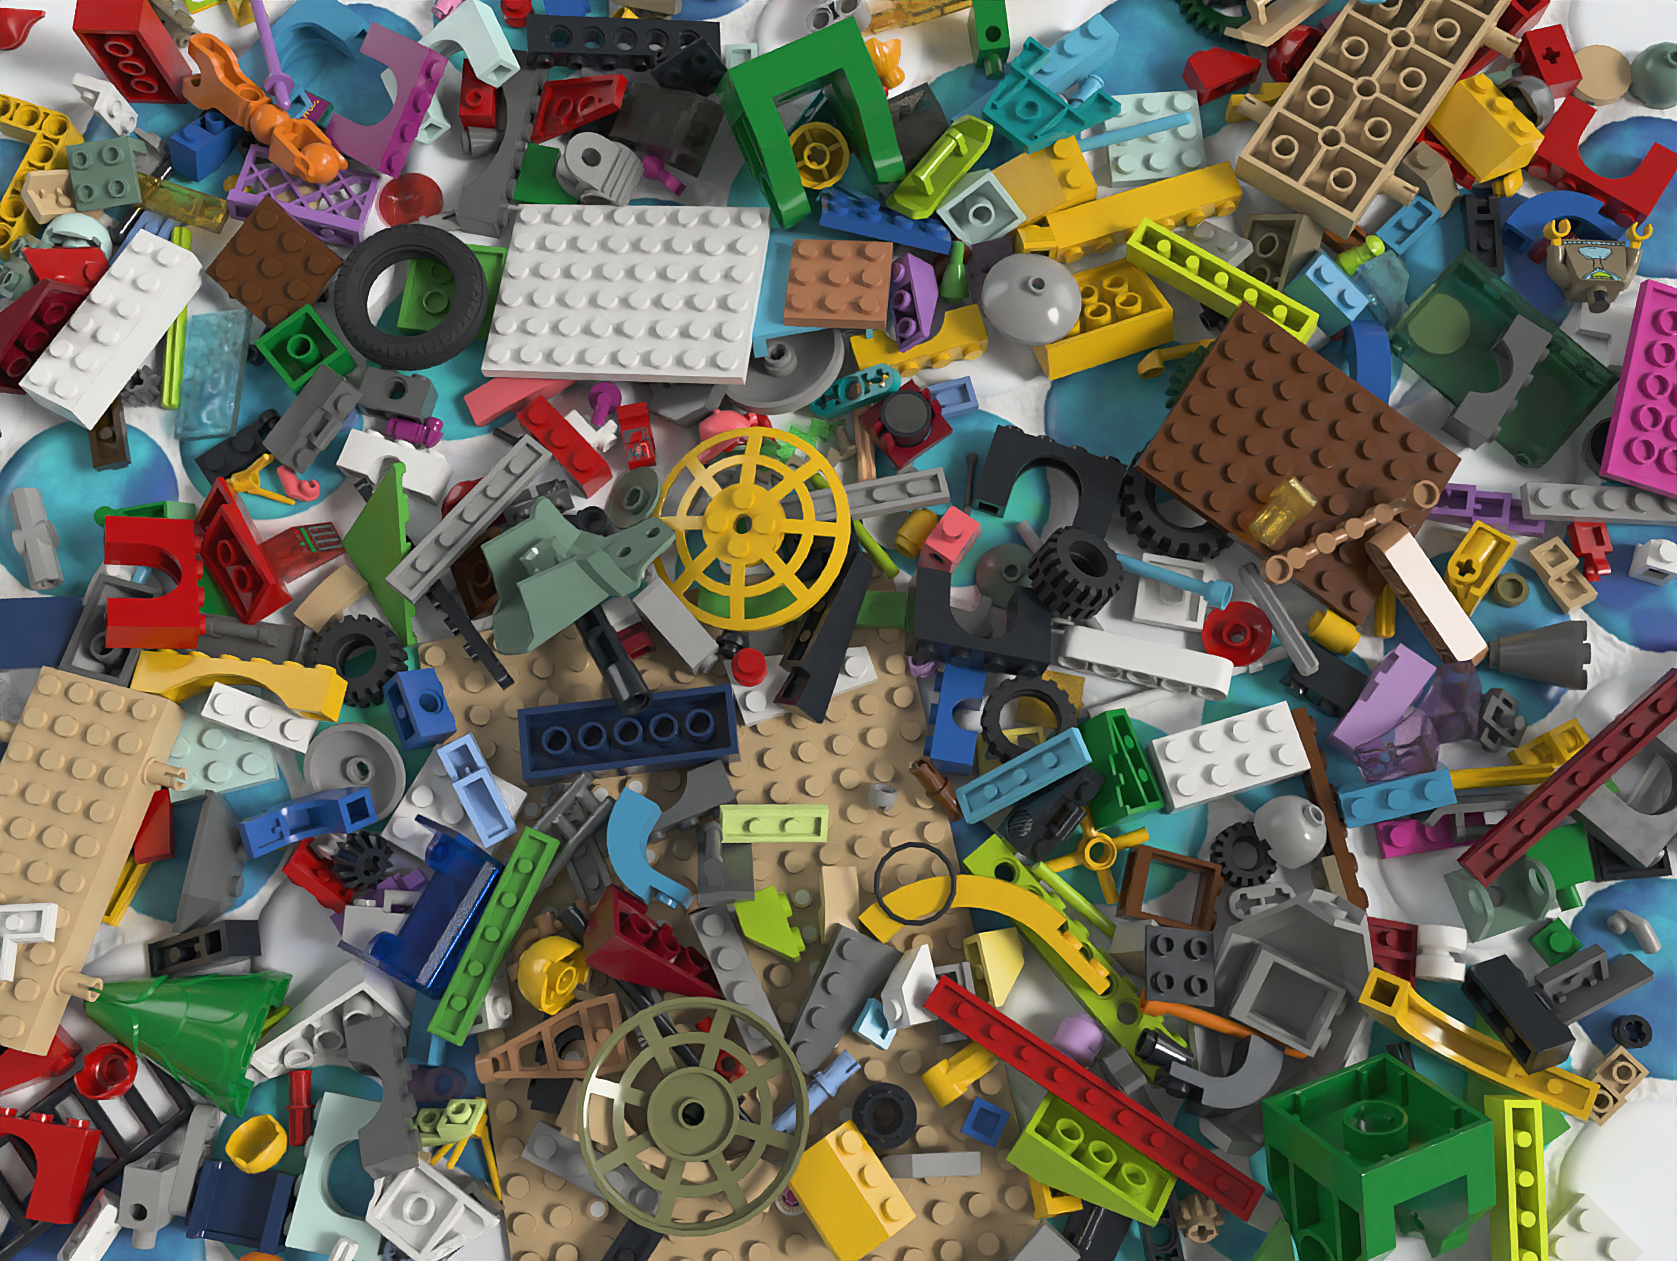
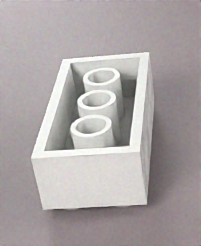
(1227, 757)

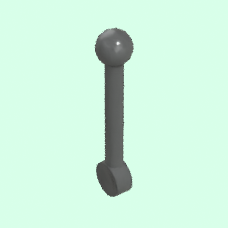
(972, 459)

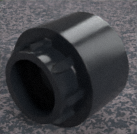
(904, 1109)

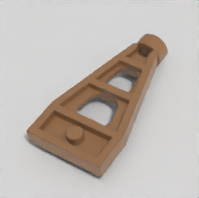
(598, 1019)

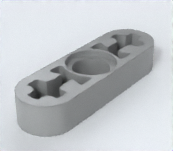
(195, 1150)

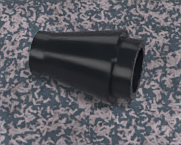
(1159, 1049)

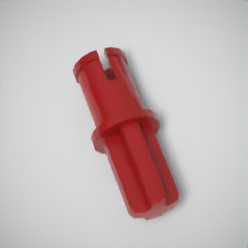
(299, 1107)

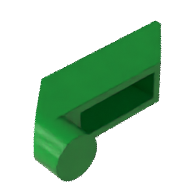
(161, 509)

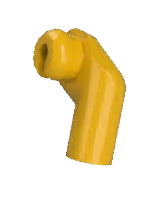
(1509, 185)

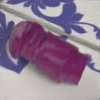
(415, 432)

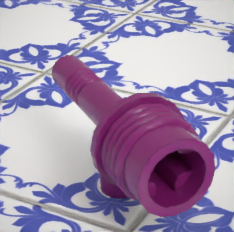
(603, 399)

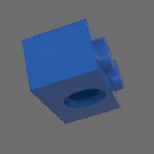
(419, 709)

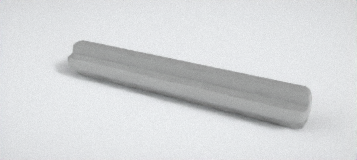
(1279, 619)

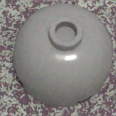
(1292, 830)

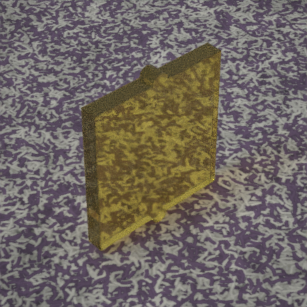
(1036, 713)

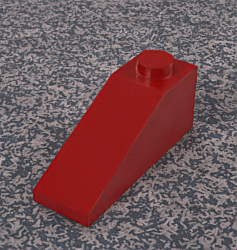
(26, 1069)

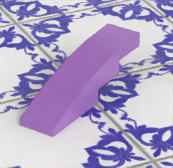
(1463, 505)

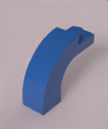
(1578, 208)
(1368, 356)
(307, 816)

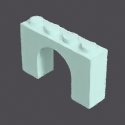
(478, 33)
(317, 1217)

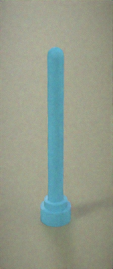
(1134, 131)
(1216, 593)

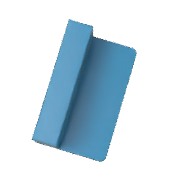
(423, 1046)

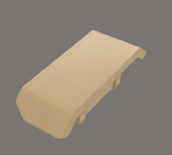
(1273, 22)

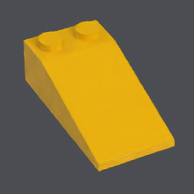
(1047, 181)

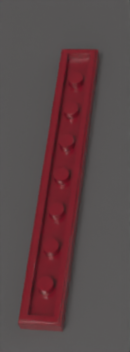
(1573, 782)

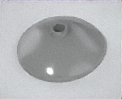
(1028, 313)
(337, 758)

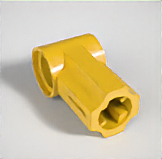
(953, 1075)

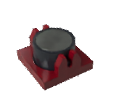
(904, 422)

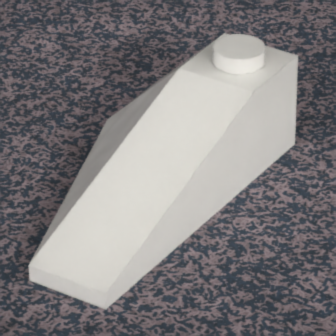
(318, 1023)

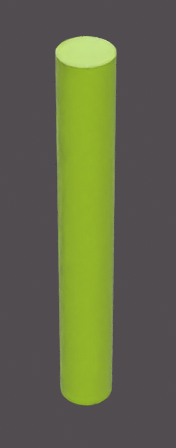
(1074, 898)

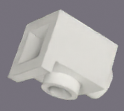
(1657, 555)

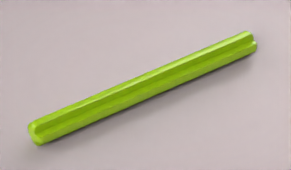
(175, 340)

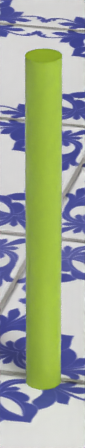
(864, 536)

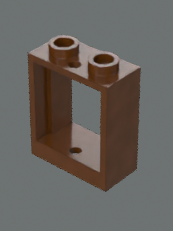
(1135, 879)

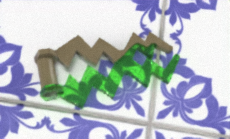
(817, 429)

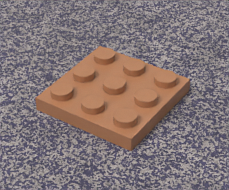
(838, 284)

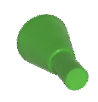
(954, 282)

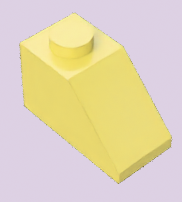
(994, 963)

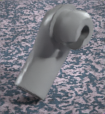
(1639, 926)

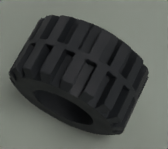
(1075, 573)
(350, 635)

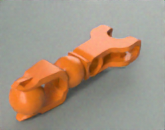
(243, 102)

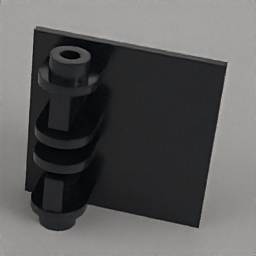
(690, 70)
(1179, 966)

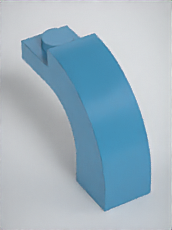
(627, 838)

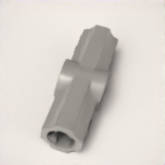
(35, 538)

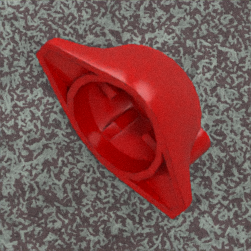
(16, 25)

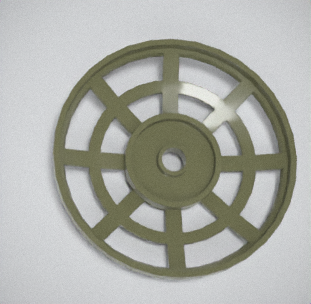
(711, 1134)

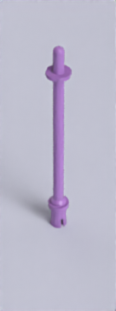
(276, 82)

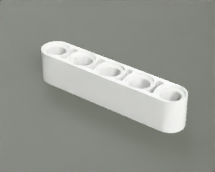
(1145, 663)

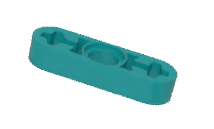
(868, 395)

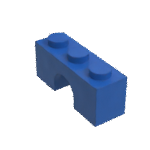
(952, 747)

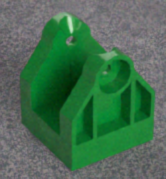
(824, 60)
(1373, 1148)

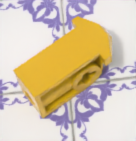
(1482, 558)

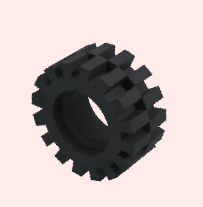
(1230, 871)

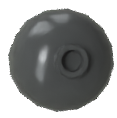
(1531, 98)

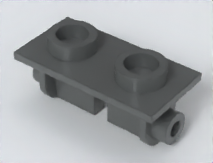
(554, 490)

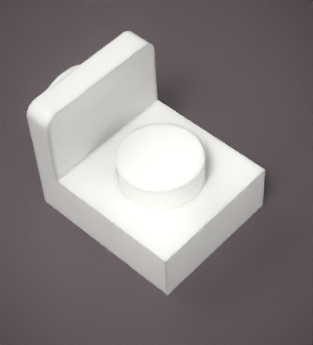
(600, 439)

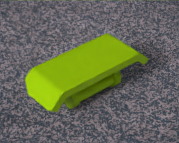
(941, 168)

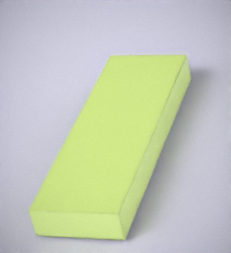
(774, 823)

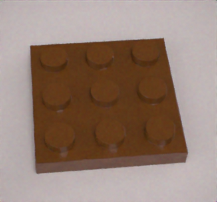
(274, 264)

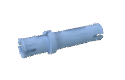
(819, 1090)

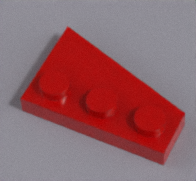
(576, 102)

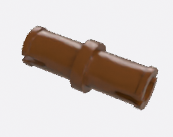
(937, 787)

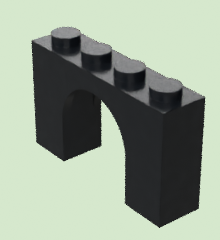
(1017, 452)
(938, 637)

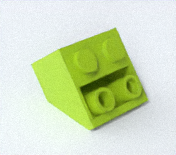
(767, 924)

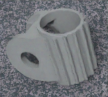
(598, 170)

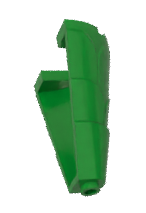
(194, 1026)

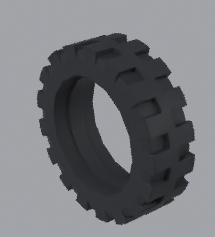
(1029, 687)

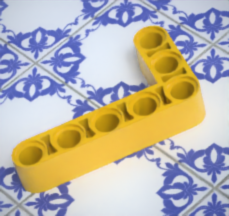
(48, 135)

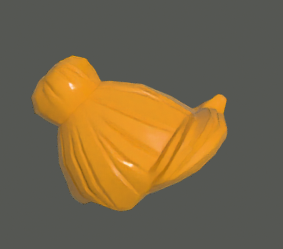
(886, 61)

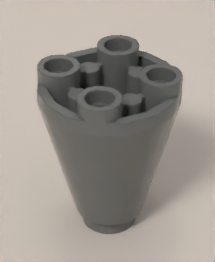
(1545, 654)

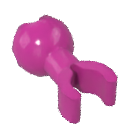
(655, 169)

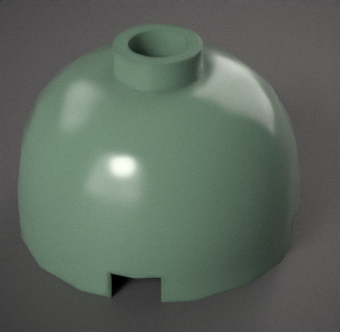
(1655, 76)

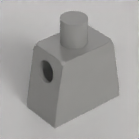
(146, 1197)

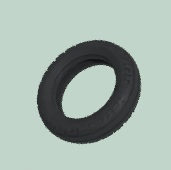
(386, 249)

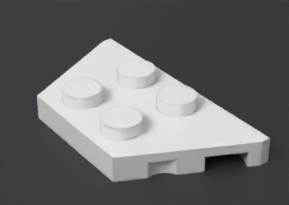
(426, 1213)

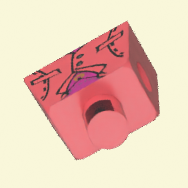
(950, 541)

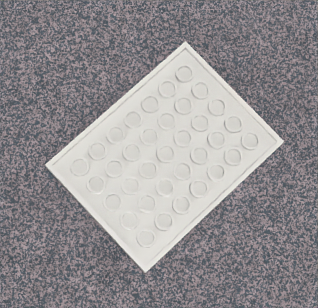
(629, 293)

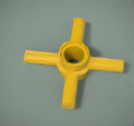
(1103, 864)

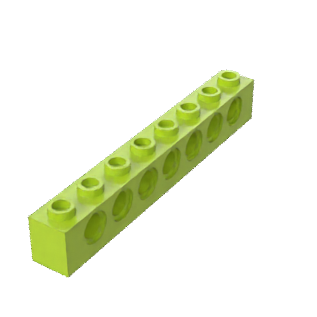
(1122, 990)

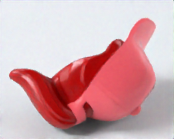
(725, 421)

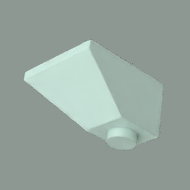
(980, 209)

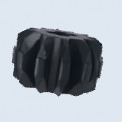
(361, 861)

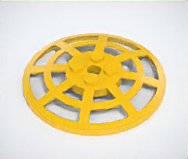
(765, 534)

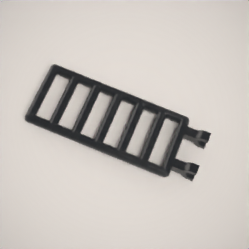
(125, 1155)

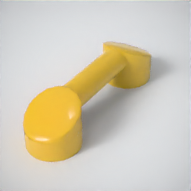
(1153, 365)

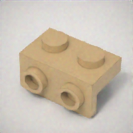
(51, 195)

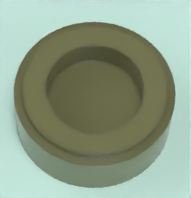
(1510, 590)

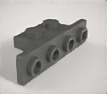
(1589, 983)

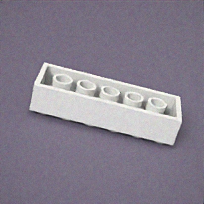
(114, 329)

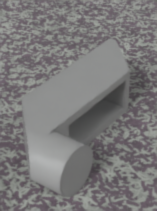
(932, 1164)

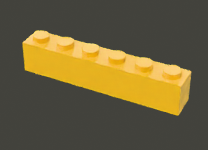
(1169, 202)

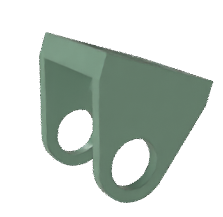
(1520, 902)

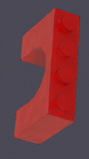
(1560, 165)
(161, 621)
(63, 1162)

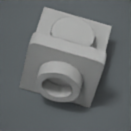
(156, 156)

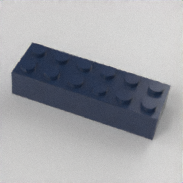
(673, 733)

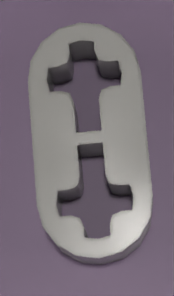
(1256, 893)

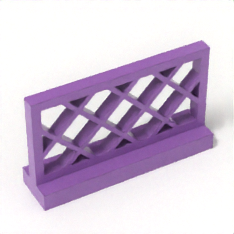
(326, 224)

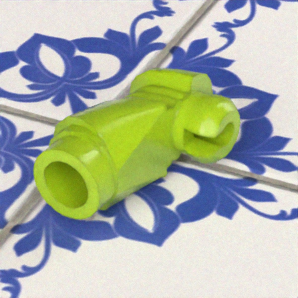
(1358, 255)

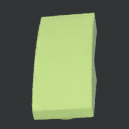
(449, 1124)

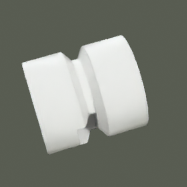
(1441, 953)

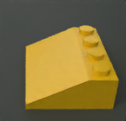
(1117, 318)

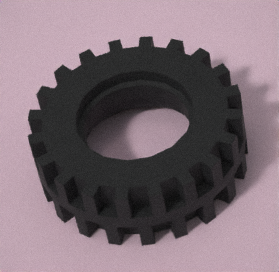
(1157, 532)

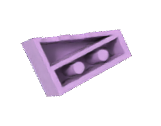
(1382, 700)

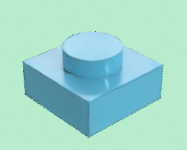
(873, 1025)

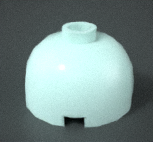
(77, 231)

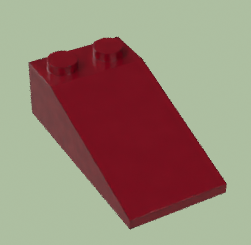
(31, 326)

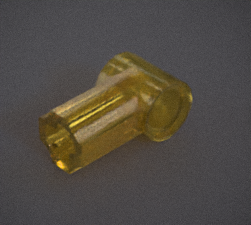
(1288, 504)

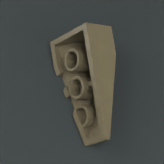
(1280, 246)

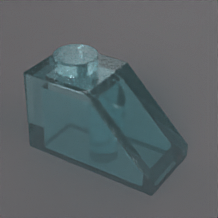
(1385, 284)

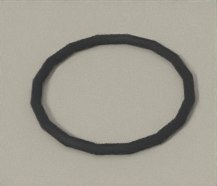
(877, 877)

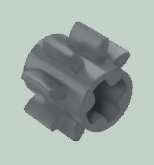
(142, 387)

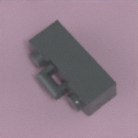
(312, 419)

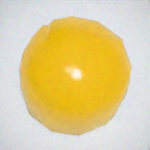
(257, 1144)

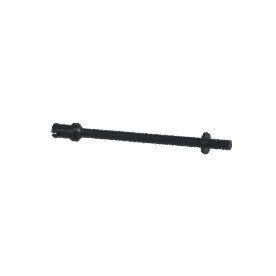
(576, 924)

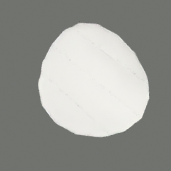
(884, 527)

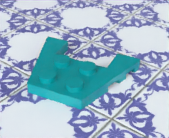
(1035, 115)

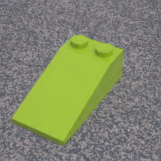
(1090, 1163)

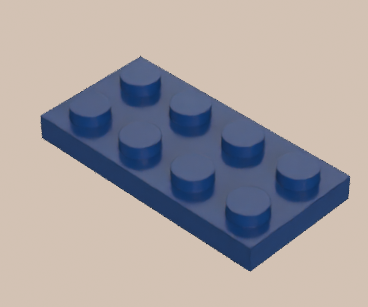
(883, 223)

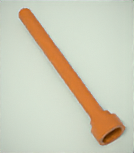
(1209, 1020)

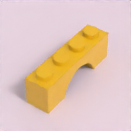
(959, 338)

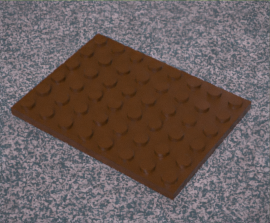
(1279, 410)

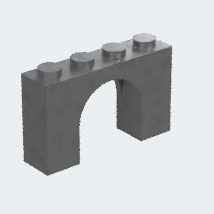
(1628, 833)

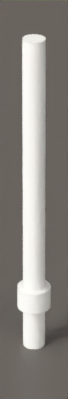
(1154, 694)

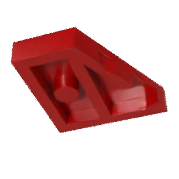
(72, 265)

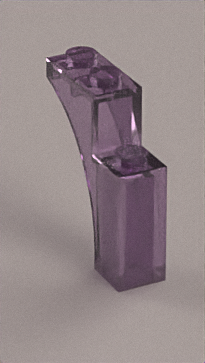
(1443, 717)

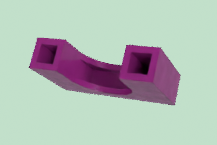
(417, 77)

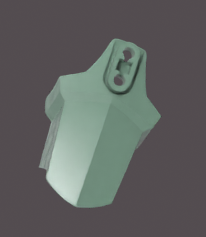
(556, 573)

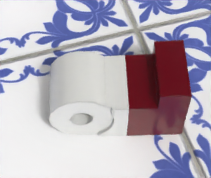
(628, 627)

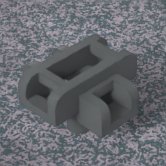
(1494, 731)

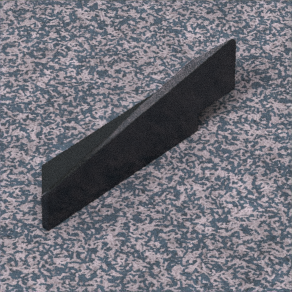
(822, 642)

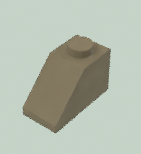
(1431, 174)

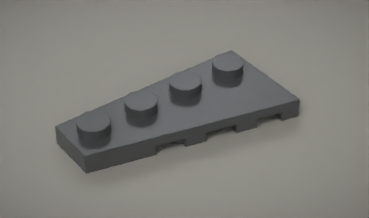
(837, 994)

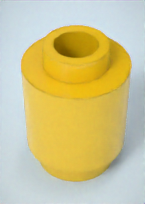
(915, 531)
(1333, 632)

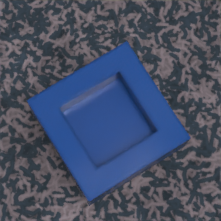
(985, 1122)

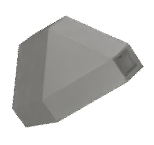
(1319, 933)

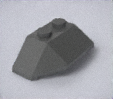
(214, 866)

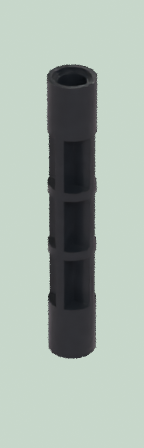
(613, 662)

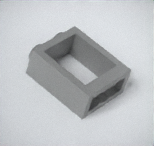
(1318, 1033)

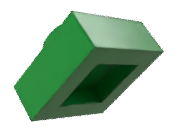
(1555, 942)

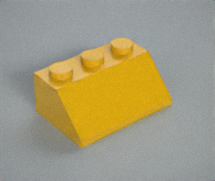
(1484, 129)
(848, 1194)

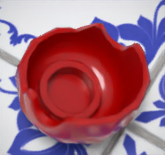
(107, 1072)

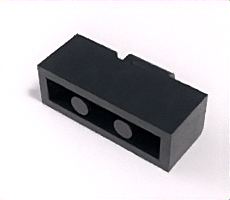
(1050, 813)
(1519, 1014)

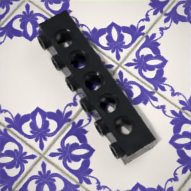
(607, 34)

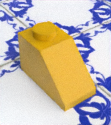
(1035, 240)

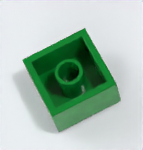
(301, 346)

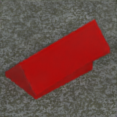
(236, 557)

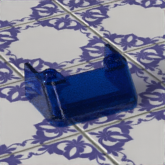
(443, 917)

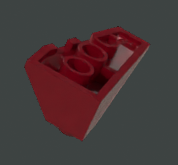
(637, 950)

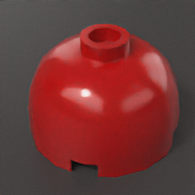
(1291, 51)

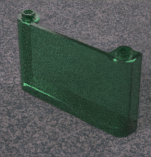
(1449, 344)

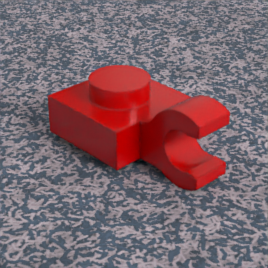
(1592, 543)

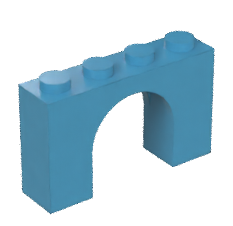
(305, 24)

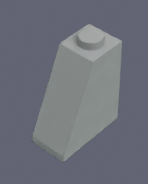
(676, 627)

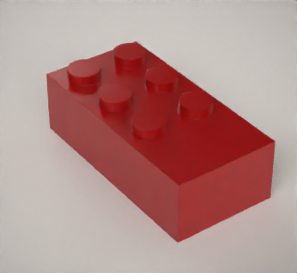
(132, 49)

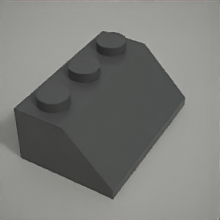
(87, 650)

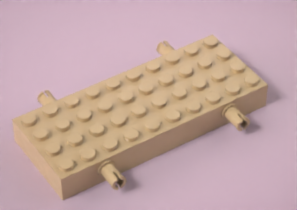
(1364, 104)
(69, 814)

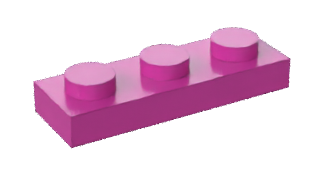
(1408, 837)

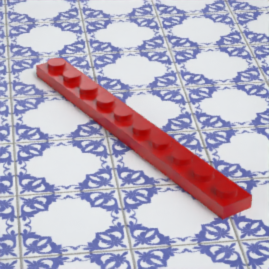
(1094, 1098)

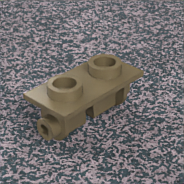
(177, 24)

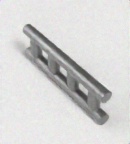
(576, 837)

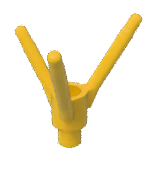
(250, 481)
(482, 1133)

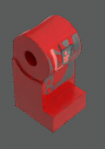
(637, 435)

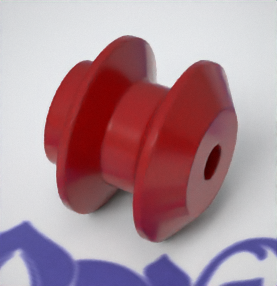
(515, 12)
(749, 667)

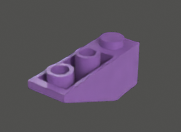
(912, 300)

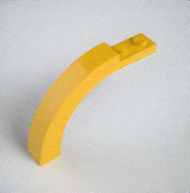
(991, 894)
(1411, 1017)

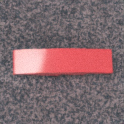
(510, 394)

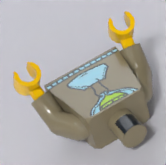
(1592, 268)

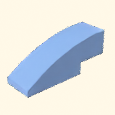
(477, 789)

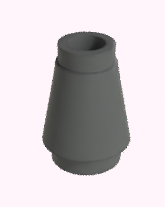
(481, 141)

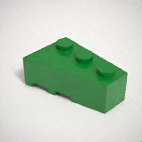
(1119, 758)

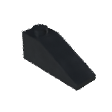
(205, 948)

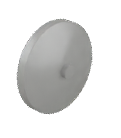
(792, 374)

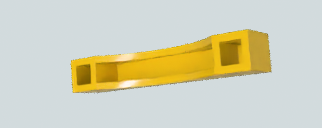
(306, 691)

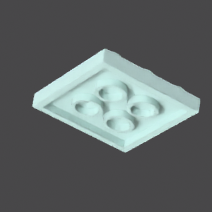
(1158, 154)
(217, 755)

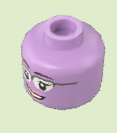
(1079, 1039)

